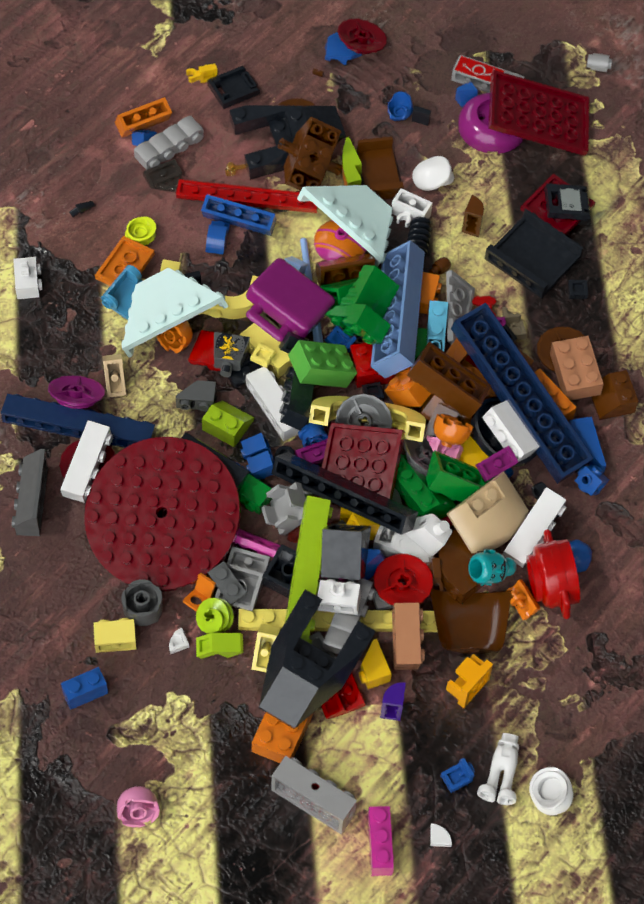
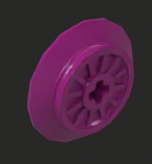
(76, 391)

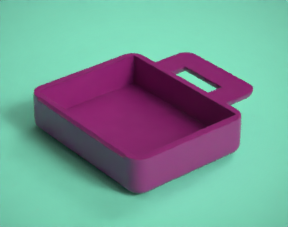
(288, 299)

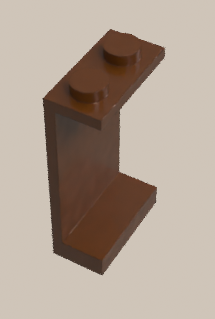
(379, 166)

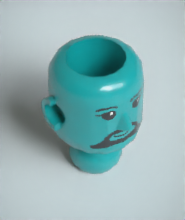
(490, 567)

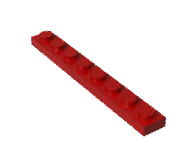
(245, 195)

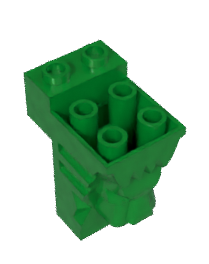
(365, 306)

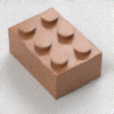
(576, 368)
(407, 636)

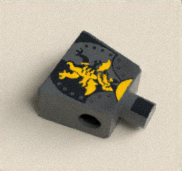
(229, 352)

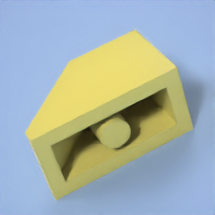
(265, 638)

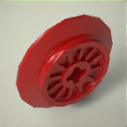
(406, 568)

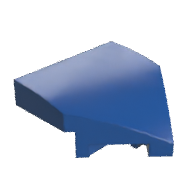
(337, 50)

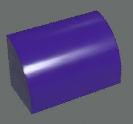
(393, 702)

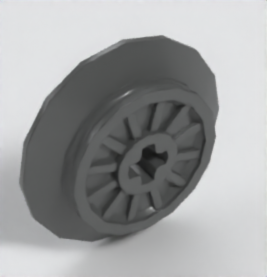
(364, 406)
(418, 454)

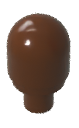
(440, 266)

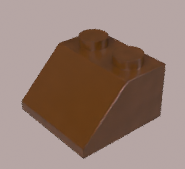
(616, 397)

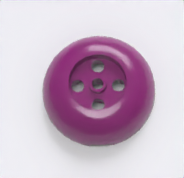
(476, 131)

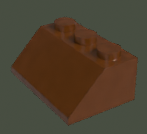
(342, 268)

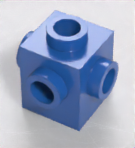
(591, 479)

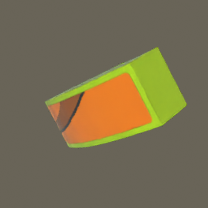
(351, 165)

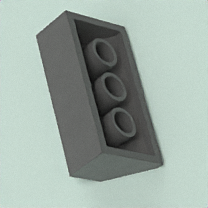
(31, 494)

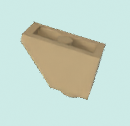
(114, 375)

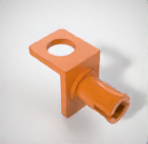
(203, 590)

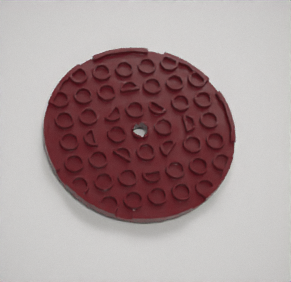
(199, 519)

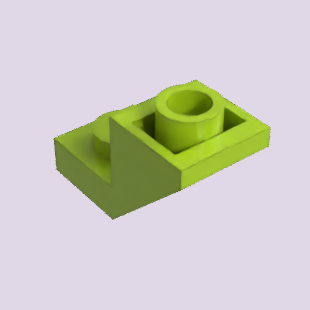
(219, 643)

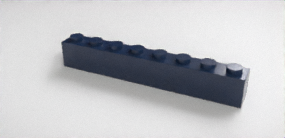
(70, 421)

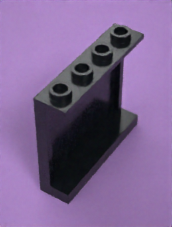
(534, 254)

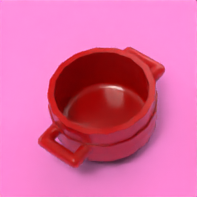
(554, 574)

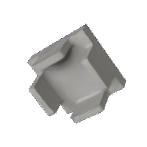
(285, 507)

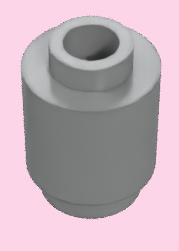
(599, 62)

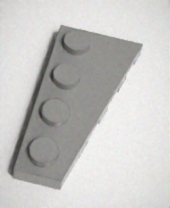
(459, 300)

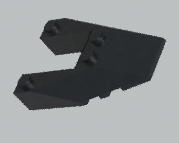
(283, 123)
(302, 675)

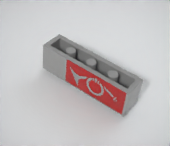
(477, 72)

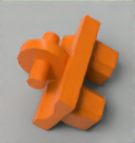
(523, 600)

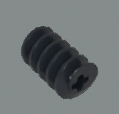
(420, 233)

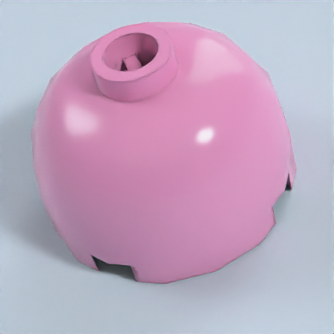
(137, 806)

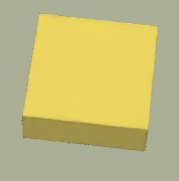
(263, 355)

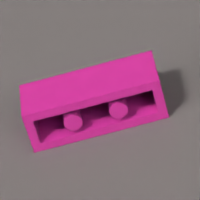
(380, 841)

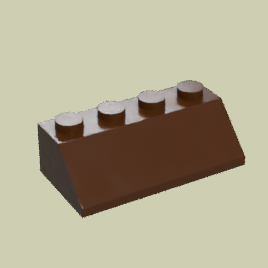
(449, 380)

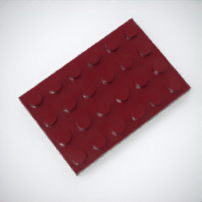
(539, 113)

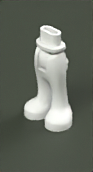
(504, 759)

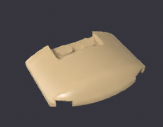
(489, 515)

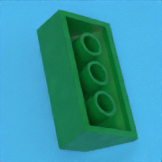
(453, 477)
(416, 493)

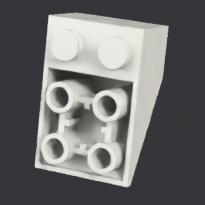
(395, 543)

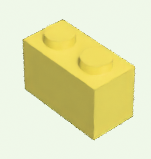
(114, 635)

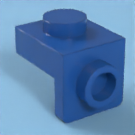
(337, 336)
(458, 775)

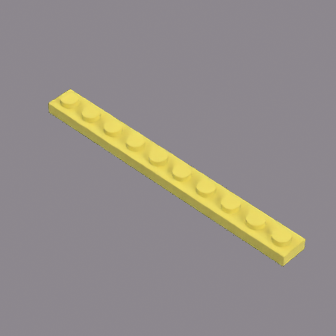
(375, 619)

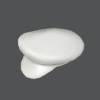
(433, 173)
(551, 791)

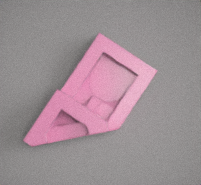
(454, 452)

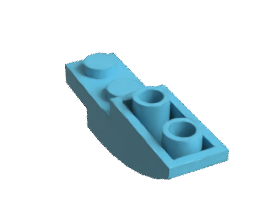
(437, 323)

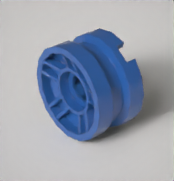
(312, 434)

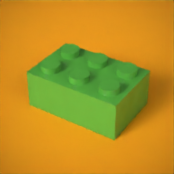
(322, 364)

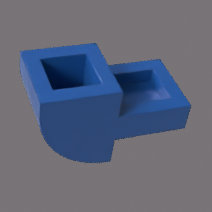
(217, 237)

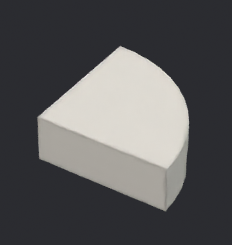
(178, 641)
(439, 836)

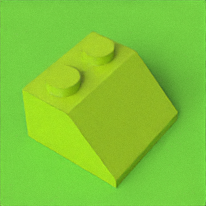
(226, 422)

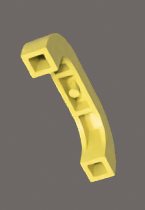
(237, 305)
(403, 418)

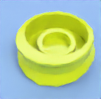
(141, 230)

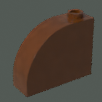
(454, 568)

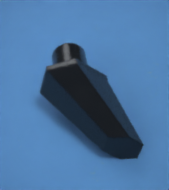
(81, 208)

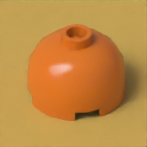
(177, 337)
(451, 430)

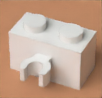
(408, 206)
(26, 277)
(339, 597)

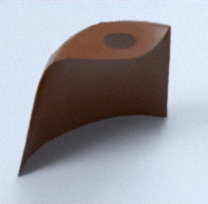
(474, 625)

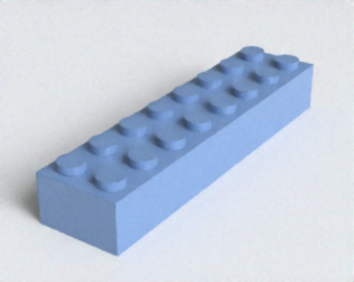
(398, 347)

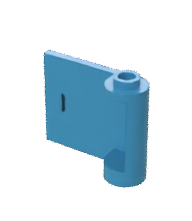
(119, 294)

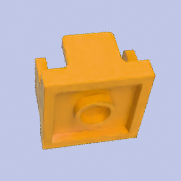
(472, 678)

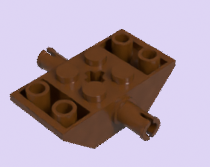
(310, 154)

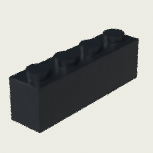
(296, 401)

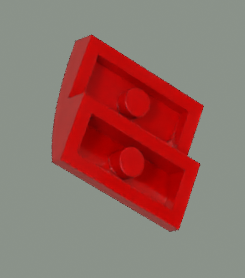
(204, 351)
(345, 700)

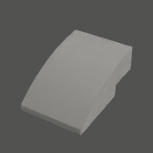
(248, 570)

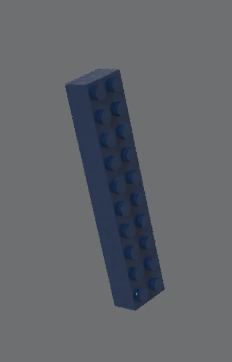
(518, 384)

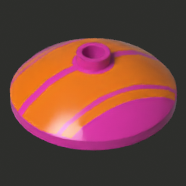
(332, 245)

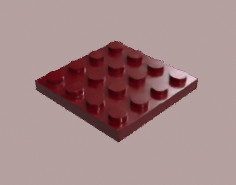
(365, 455)

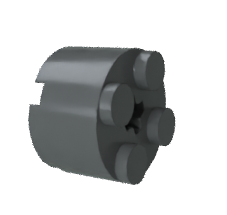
(142, 602)

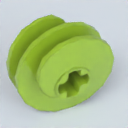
(214, 615)

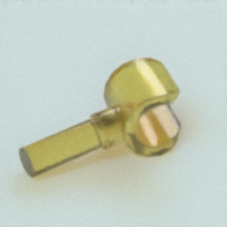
(231, 167)

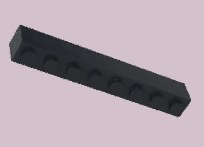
(345, 493)

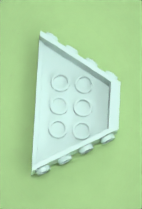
(357, 212)
(165, 303)

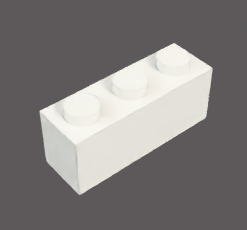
(510, 430)

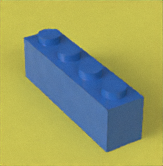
(239, 215)

